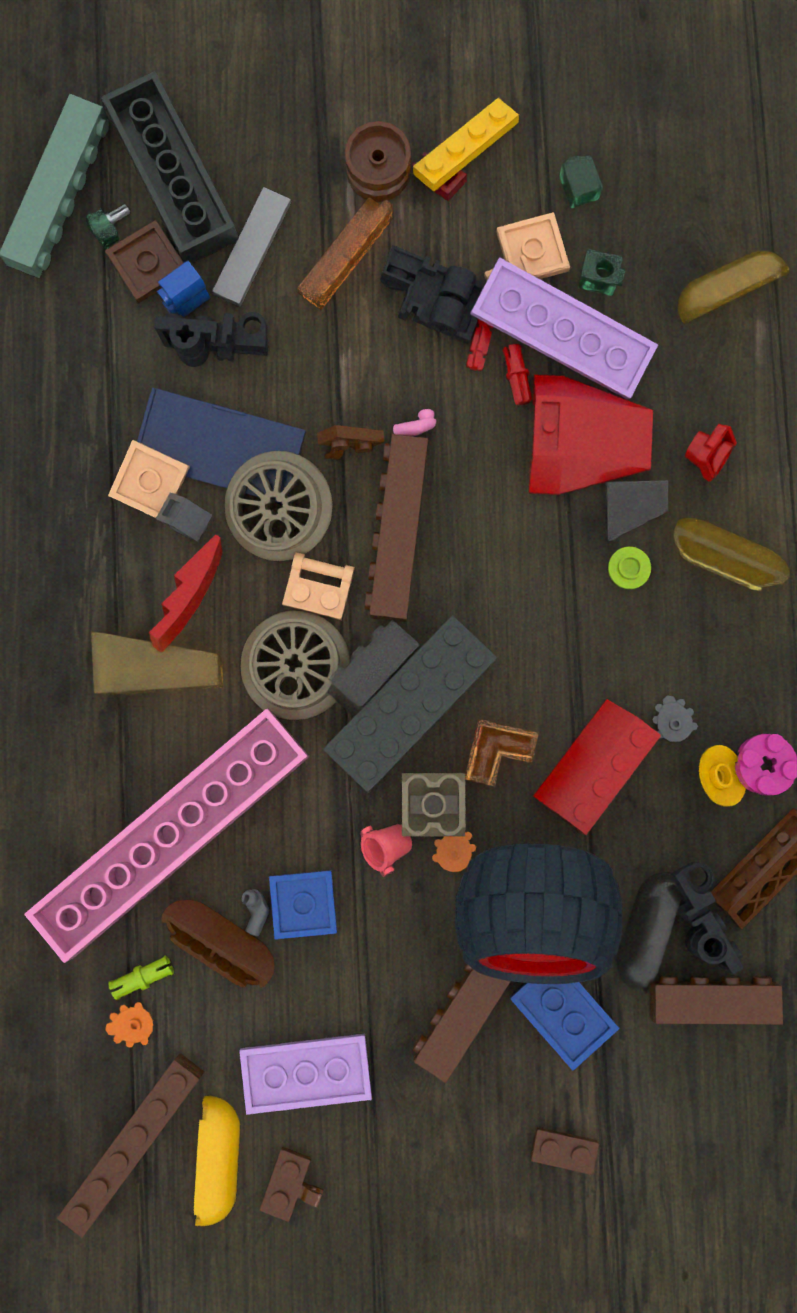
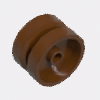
(378, 161)

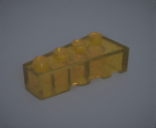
(135, 666)

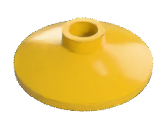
(719, 776)

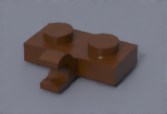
(346, 437)
(288, 1185)

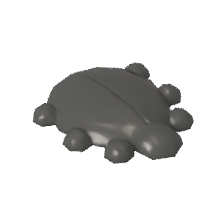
(674, 720)

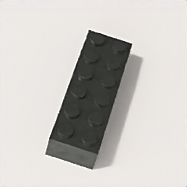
(170, 168)
(410, 704)

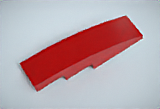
(191, 584)

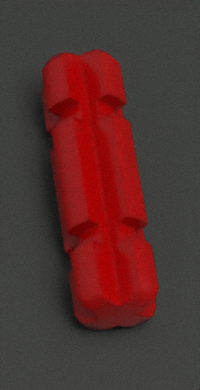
(479, 346)

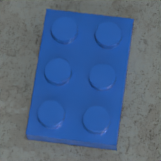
(565, 1018)

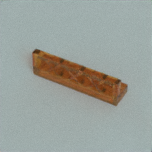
(346, 252)

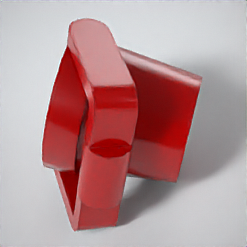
(710, 451)

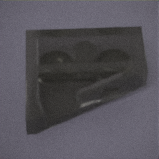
(633, 504)

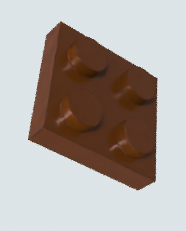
(144, 260)

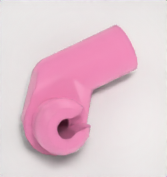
(415, 428)

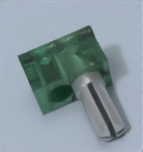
(102, 225)

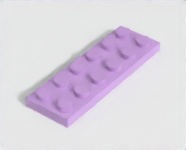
(563, 329)

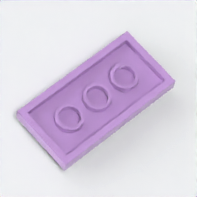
(305, 1074)

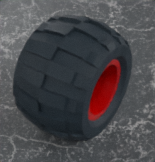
(538, 914)

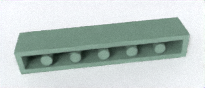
(55, 186)

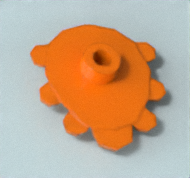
(454, 852)
(130, 1025)

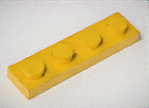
(465, 144)

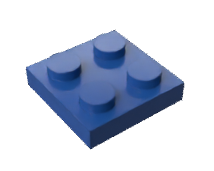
(303, 904)

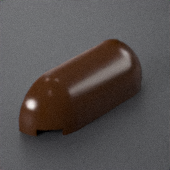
(219, 943)

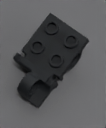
(435, 293)
(200, 335)
(704, 922)

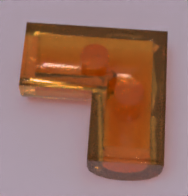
(492, 743)

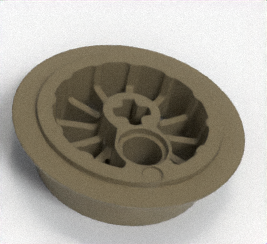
(286, 546)
(284, 705)

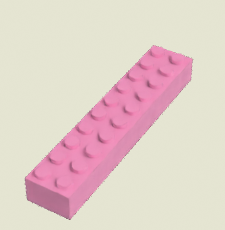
(166, 836)

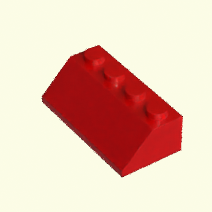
(596, 766)

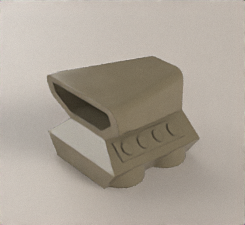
(433, 804)

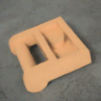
(316, 596)

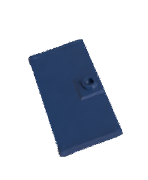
(214, 438)

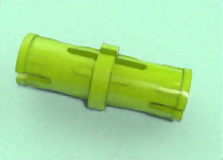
(141, 977)

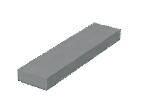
(251, 246)

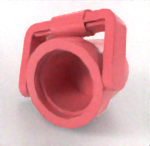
(384, 847)

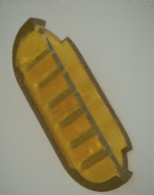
(730, 283)
(729, 554)

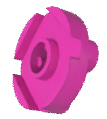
(750, 761)

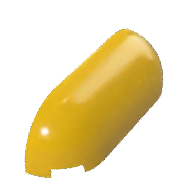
(216, 1161)

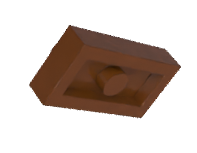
(564, 1150)

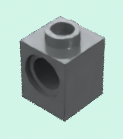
(184, 516)

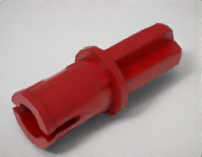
(517, 374)

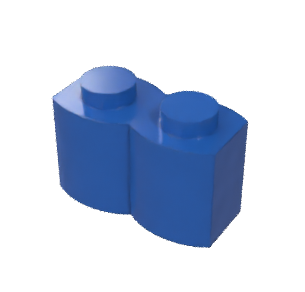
(183, 290)

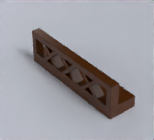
(757, 868)

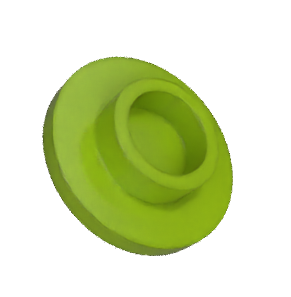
(629, 567)

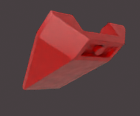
(585, 436)

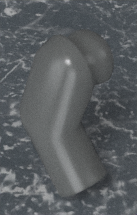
(258, 909)

